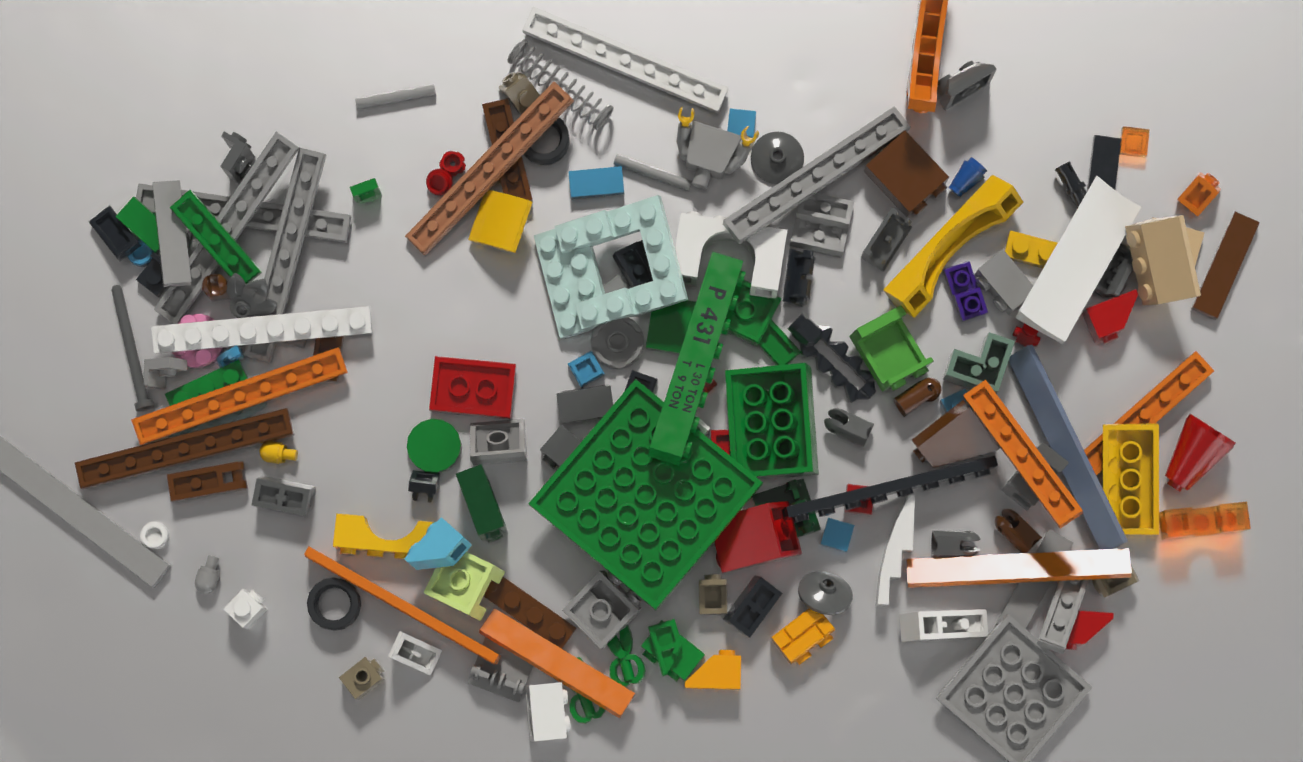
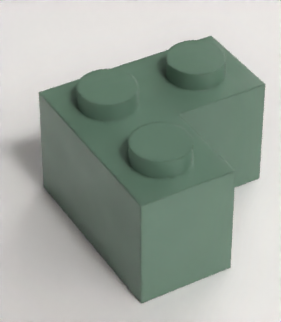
(989, 366)

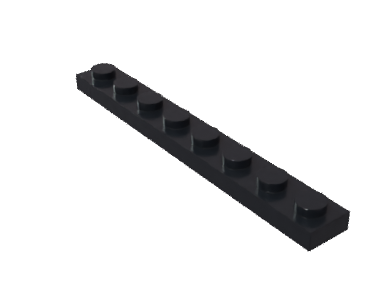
(879, 492)

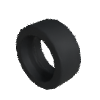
(558, 153)
(316, 592)

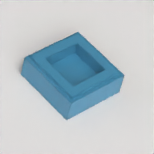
(740, 119)
(586, 369)
(837, 534)

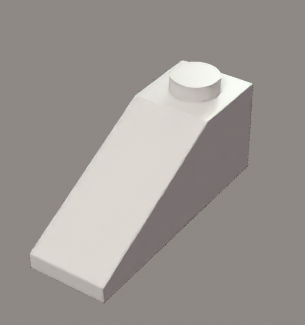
(943, 625)

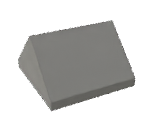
(498, 442)

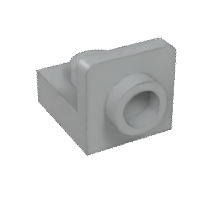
(159, 368)

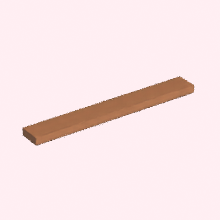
(489, 168)

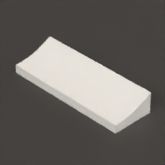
(1078, 261)

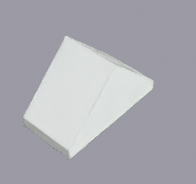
(415, 653)

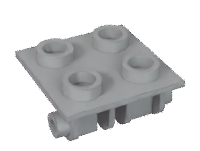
(505, 678)

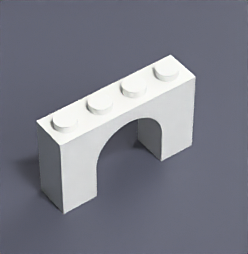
(766, 248)

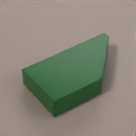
(666, 643)

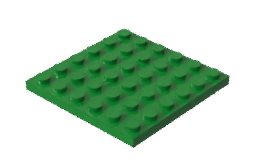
(638, 512)

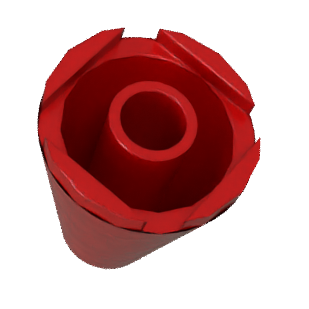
(1196, 453)

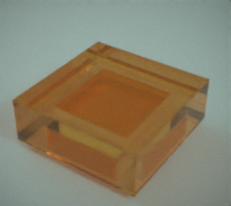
(1134, 141)

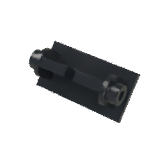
(796, 285)

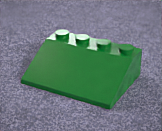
(772, 420)

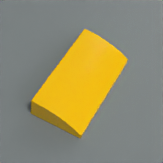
(1132, 475)

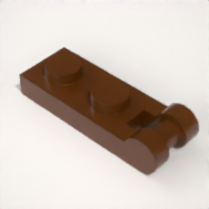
(206, 481)

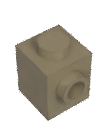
(363, 677)

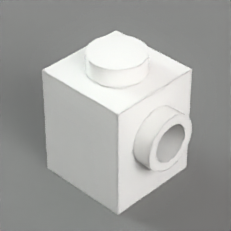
(246, 608)

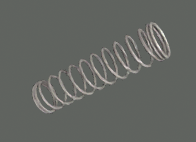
(518, 51)

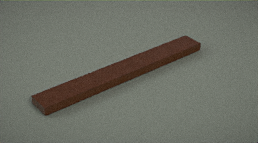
(184, 448)

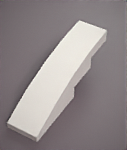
(899, 541)

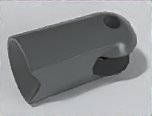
(848, 426)
(950, 543)

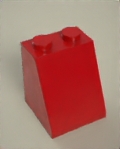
(757, 538)

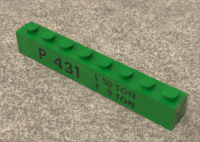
(695, 359)

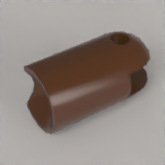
(215, 287)
(917, 395)
(1016, 530)

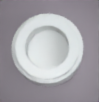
(154, 535)

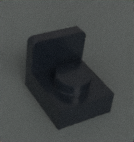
(152, 276)

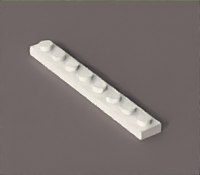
(625, 60)
(261, 329)

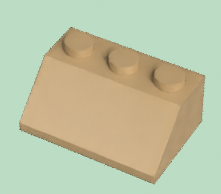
(1162, 260)

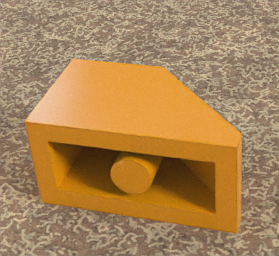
(718, 672)

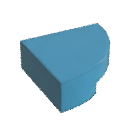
(229, 356)

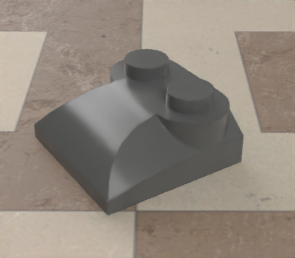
(965, 83)

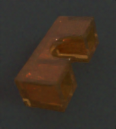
(1204, 521)

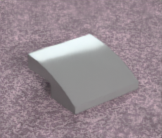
(822, 224)

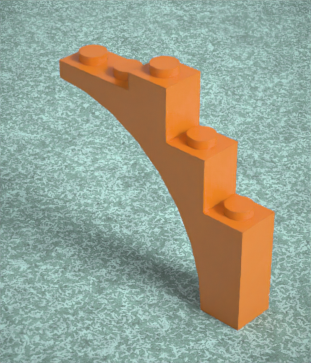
(926, 55)

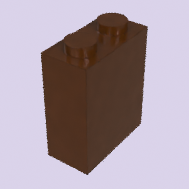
(907, 174)

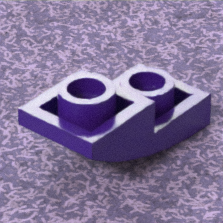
(965, 291)

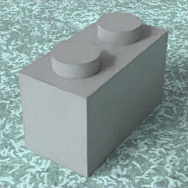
(1004, 282)

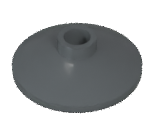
(767, 166)
(825, 593)

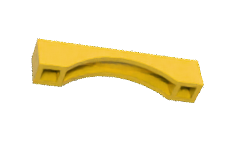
(985, 208)

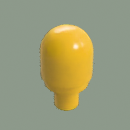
(277, 452)

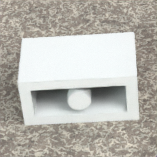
(546, 711)

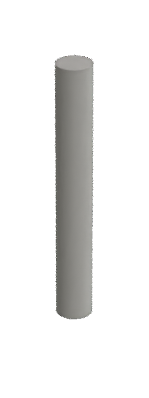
(396, 96)
(652, 172)

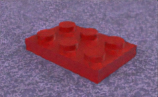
(472, 387)

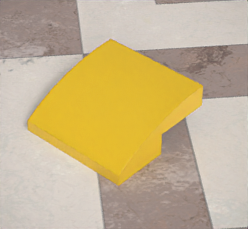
(500, 221)

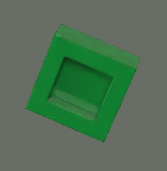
(365, 191)

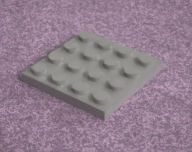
(1014, 692)

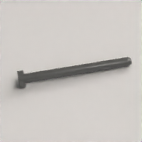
(144, 402)

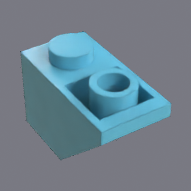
(438, 548)

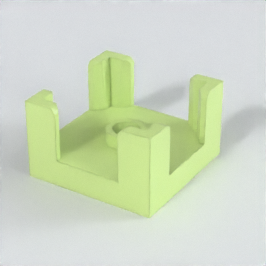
(464, 584)

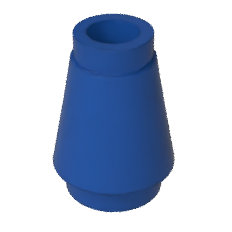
(968, 176)

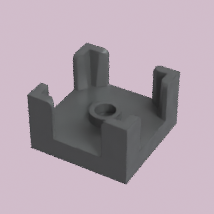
(1018, 489)

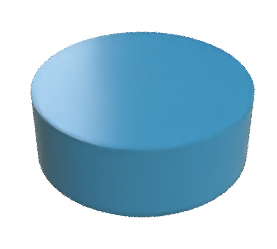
(141, 256)

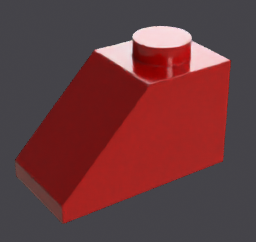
(1109, 317)
(1086, 626)

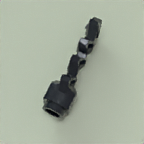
(808, 334)

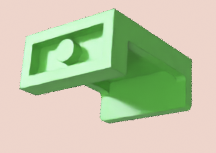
(890, 350)

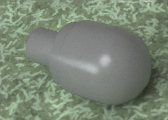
(207, 576)

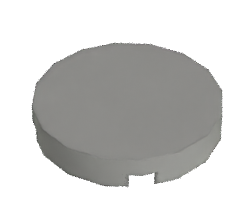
(617, 343)

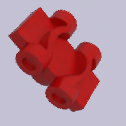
(1026, 335)

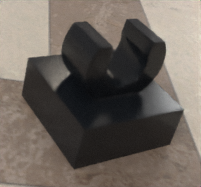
(423, 483)

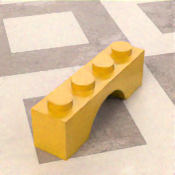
(354, 534)

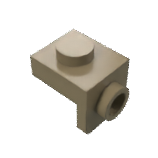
(519, 91)
(1111, 586)
(712, 595)

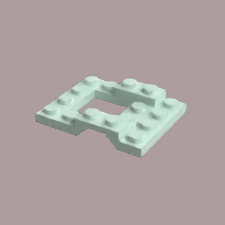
(574, 274)

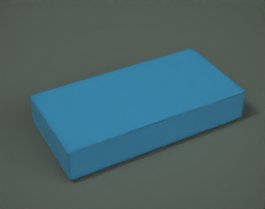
(596, 182)

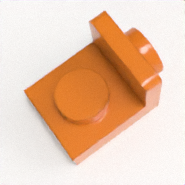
(1200, 193)

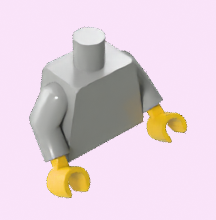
(711, 149)

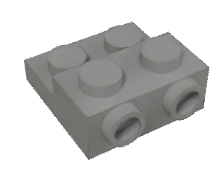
(603, 608)

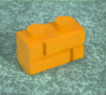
(802, 635)

